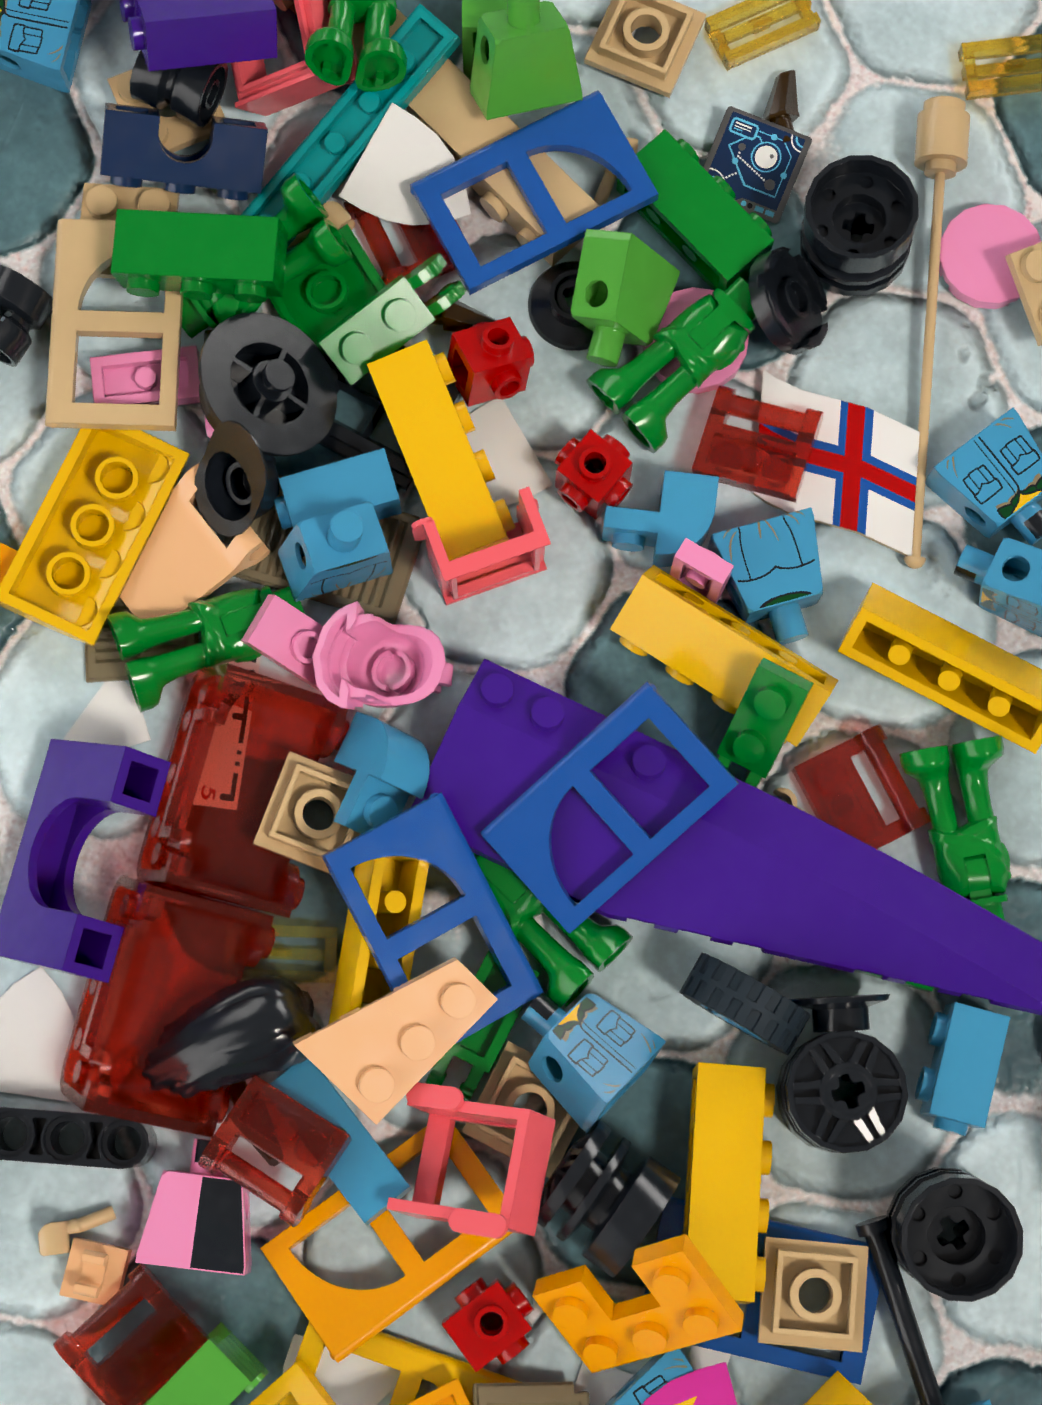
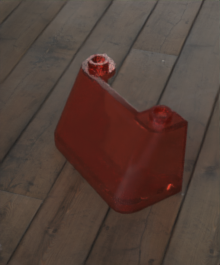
(221, 781)
(168, 959)

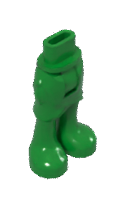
(381, 59)
(321, 246)
(702, 340)
(221, 625)
(968, 856)
(565, 972)

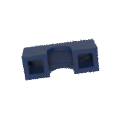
(228, 162)

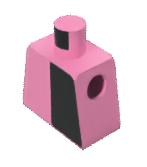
(198, 1221)

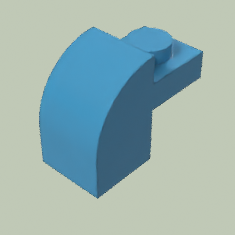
(684, 512)
(387, 771)

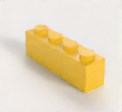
(438, 451)
(709, 645)
(947, 666)
(395, 894)
(725, 1173)

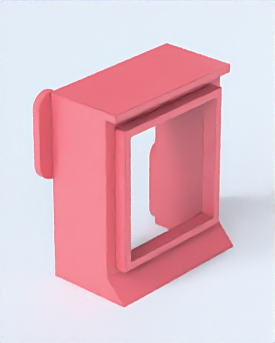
(293, 84)
(494, 565)
(525, 1170)

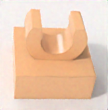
(94, 1270)

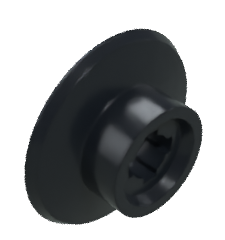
(550, 310)
(840, 1012)

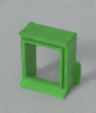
(213, 1373)

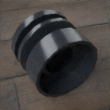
(863, 199)
(813, 1073)
(606, 1198)
(986, 1238)

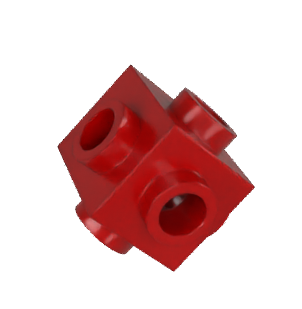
(490, 361)
(593, 490)
(484, 1344)

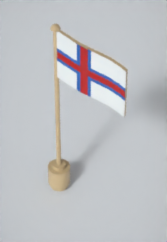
(864, 465)

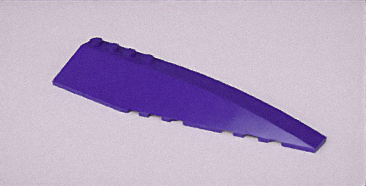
(739, 873)

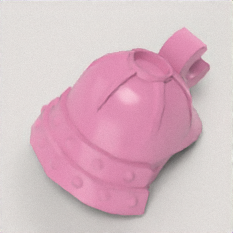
(377, 662)

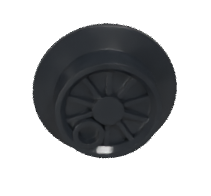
(269, 381)

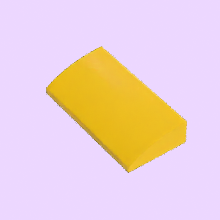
(91, 530)

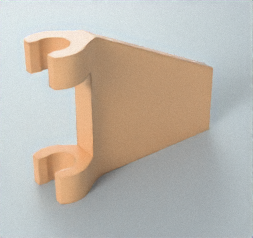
(186, 557)

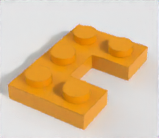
(681, 1311)

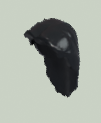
(232, 1037)

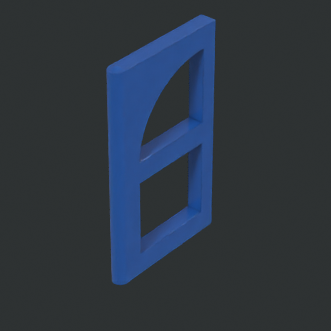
(578, 128)
(525, 827)
(433, 836)
(850, 1364)

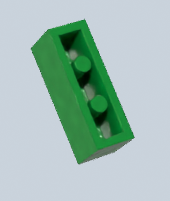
(700, 214)
(199, 254)

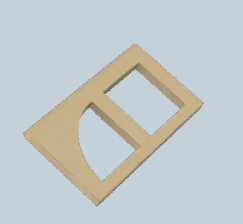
(81, 255)

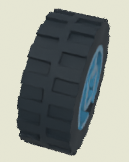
(745, 1003)

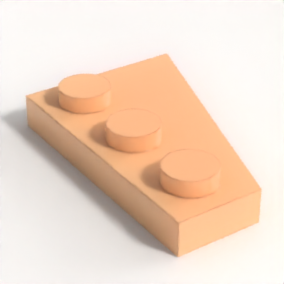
(395, 1040)

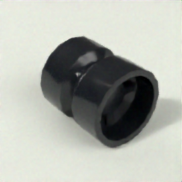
(189, 91)
(24, 309)

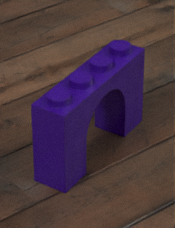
(201, 31)
(74, 794)

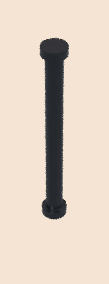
(900, 1309)

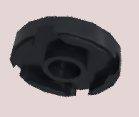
(788, 301)

